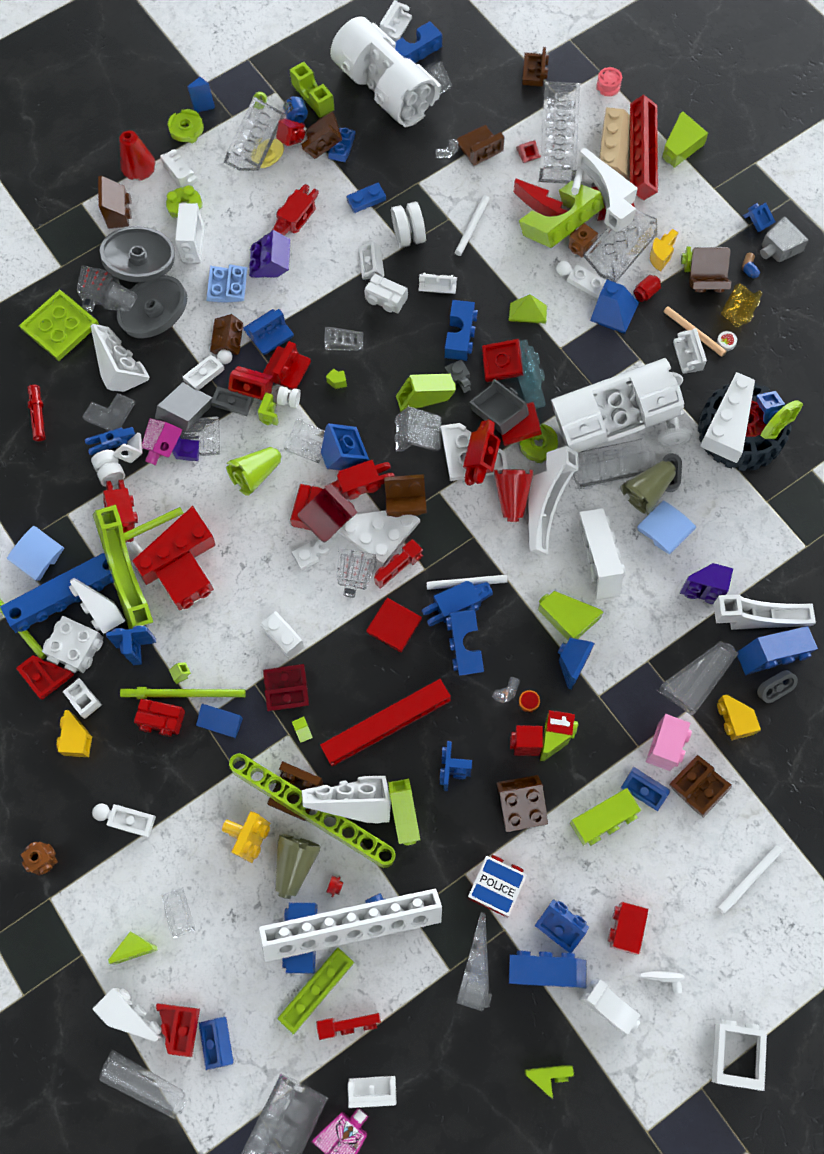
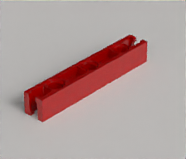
(385, 722)

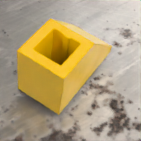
(738, 717)
(74, 737)

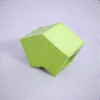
(336, 379)
(180, 672)
(302, 729)

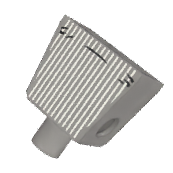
(783, 241)

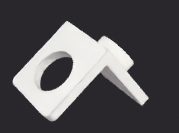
(133, 447)

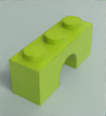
(316, 96)

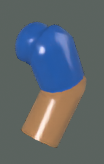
(749, 267)

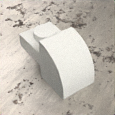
(82, 698)

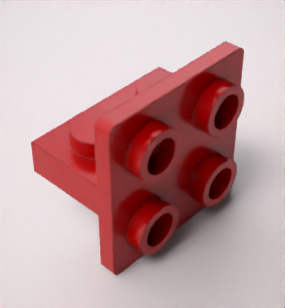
(287, 366)

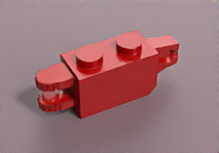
(296, 210)
(481, 453)
(361, 479)
(124, 504)

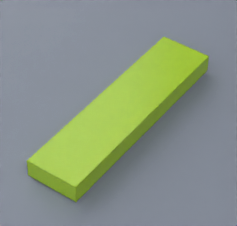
(315, 990)

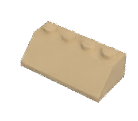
(616, 141)

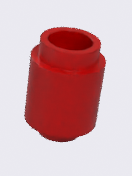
(647, 288)

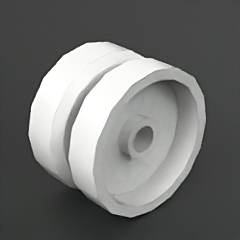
(408, 224)

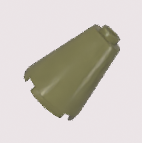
(649, 486)
(293, 864)

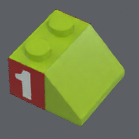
(557, 733)

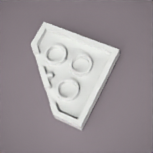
(455, 444)
(379, 533)

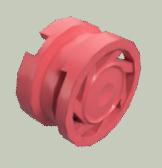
(609, 82)

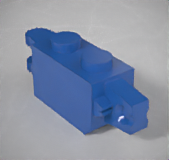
(458, 598)

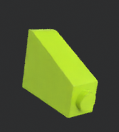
(684, 140)
(425, 390)
(568, 615)
(404, 812)

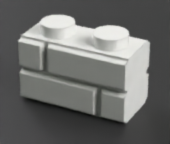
(386, 294)
(282, 635)

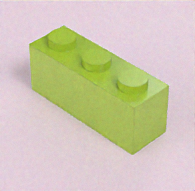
(605, 817)

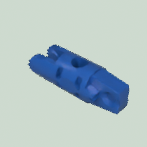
(119, 436)

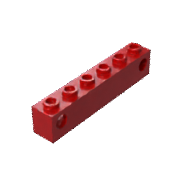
(644, 147)

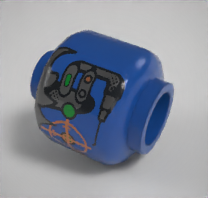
(295, 109)

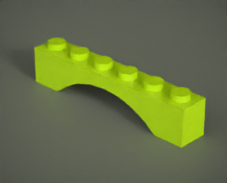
(114, 546)

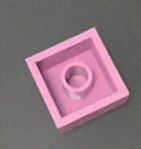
(668, 742)

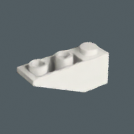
(102, 609)
(121, 1014)

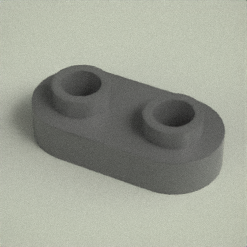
(677, 462)
(777, 686)

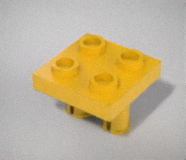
(248, 835)

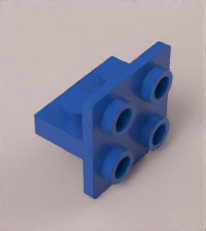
(269, 331)
(130, 641)
(457, 767)

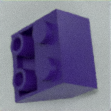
(270, 256)
(708, 583)

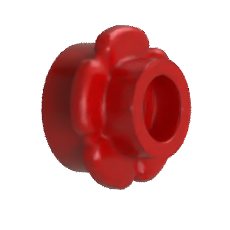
(334, 886)

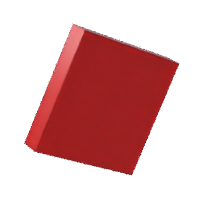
(502, 360)
(526, 429)
(394, 625)

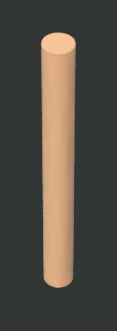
(688, 326)

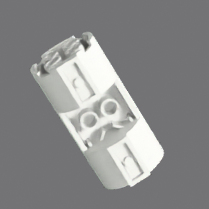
(371, 59)
(618, 406)

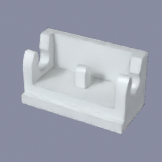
(395, 20)
(178, 169)
(690, 351)
(372, 1091)

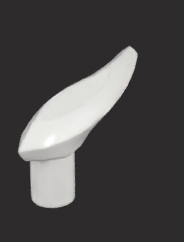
(662, 976)

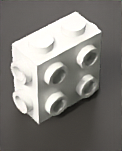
(72, 645)

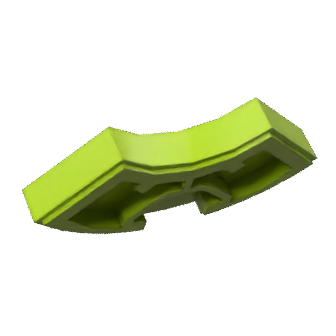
(781, 419)

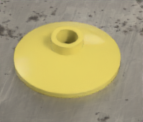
(274, 153)

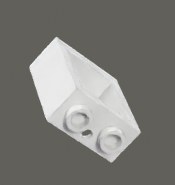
(189, 232)
(718, 1056)

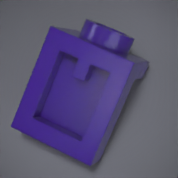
(186, 450)

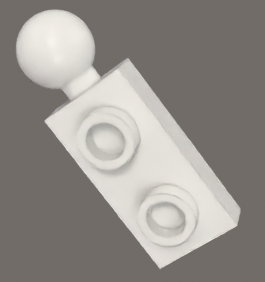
(581, 278)
(207, 369)
(125, 819)

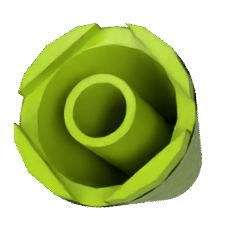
(253, 468)

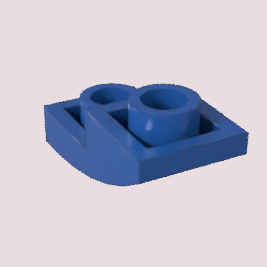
(342, 149)

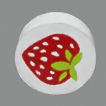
(727, 340)

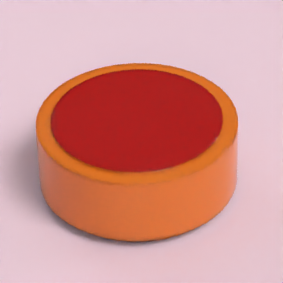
(529, 701)

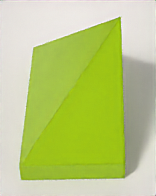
(528, 310)
(130, 948)

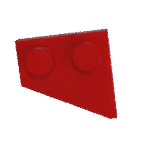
(43, 675)
(179, 1028)

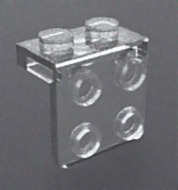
(417, 429)

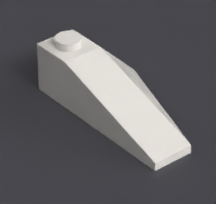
(115, 363)
(361, 800)

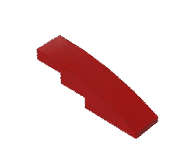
(538, 199)

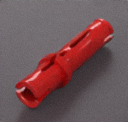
(35, 405)

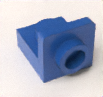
(760, 216)
(770, 404)

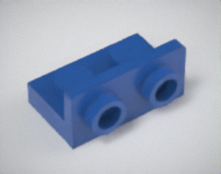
(562, 925)

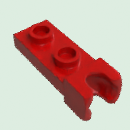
(410, 554)
(328, 1027)

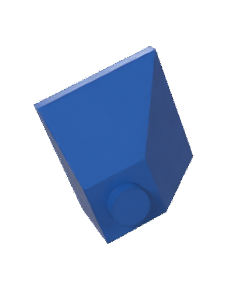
(614, 307)
(342, 447)
(573, 658)

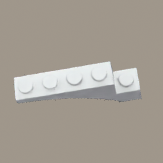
(615, 190)
(545, 493)
(753, 614)

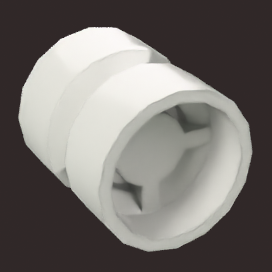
(107, 467)

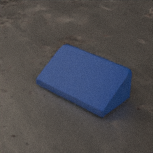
(201, 95)
(219, 720)
(646, 789)
(216, 1043)

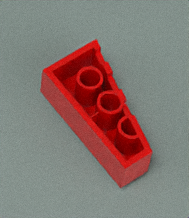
(183, 536)

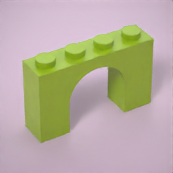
(554, 229)

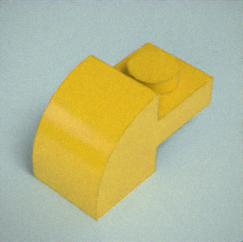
(662, 250)

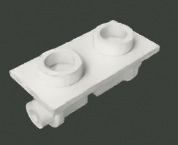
(437, 284)

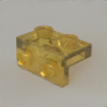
(741, 305)

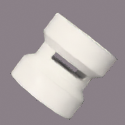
(288, 397)

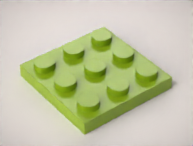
(58, 325)

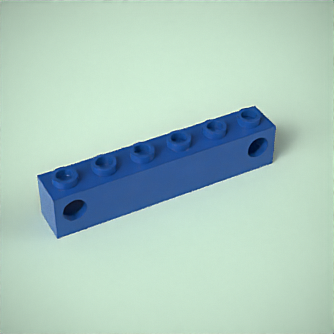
(55, 594)

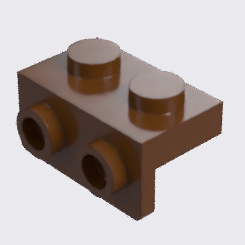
(534, 68)
(227, 334)

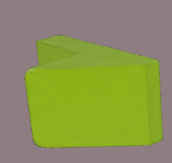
(543, 1076)

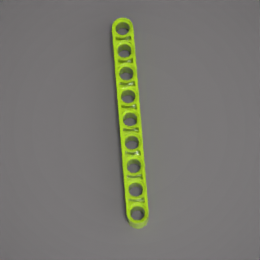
(317, 819)

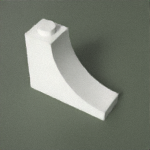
(610, 1007)

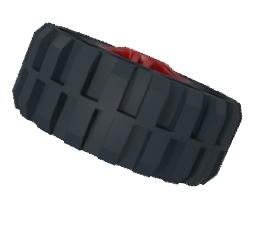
(756, 449)

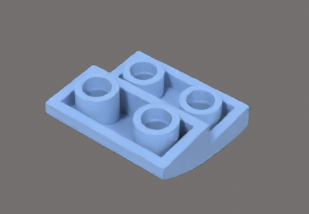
(227, 284)
(666, 527)
(35, 553)

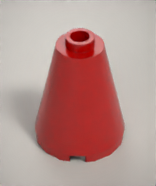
(135, 157)
(513, 492)

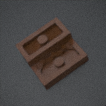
(700, 786)

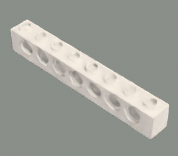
(350, 925)

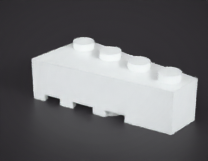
(730, 422)
(601, 553)

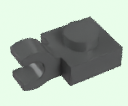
(459, 375)

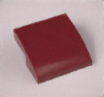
(286, 687)

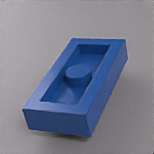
(366, 197)

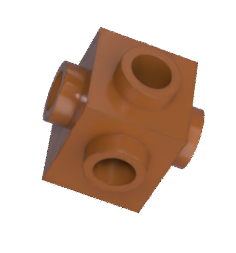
(582, 239)
(45, 858)

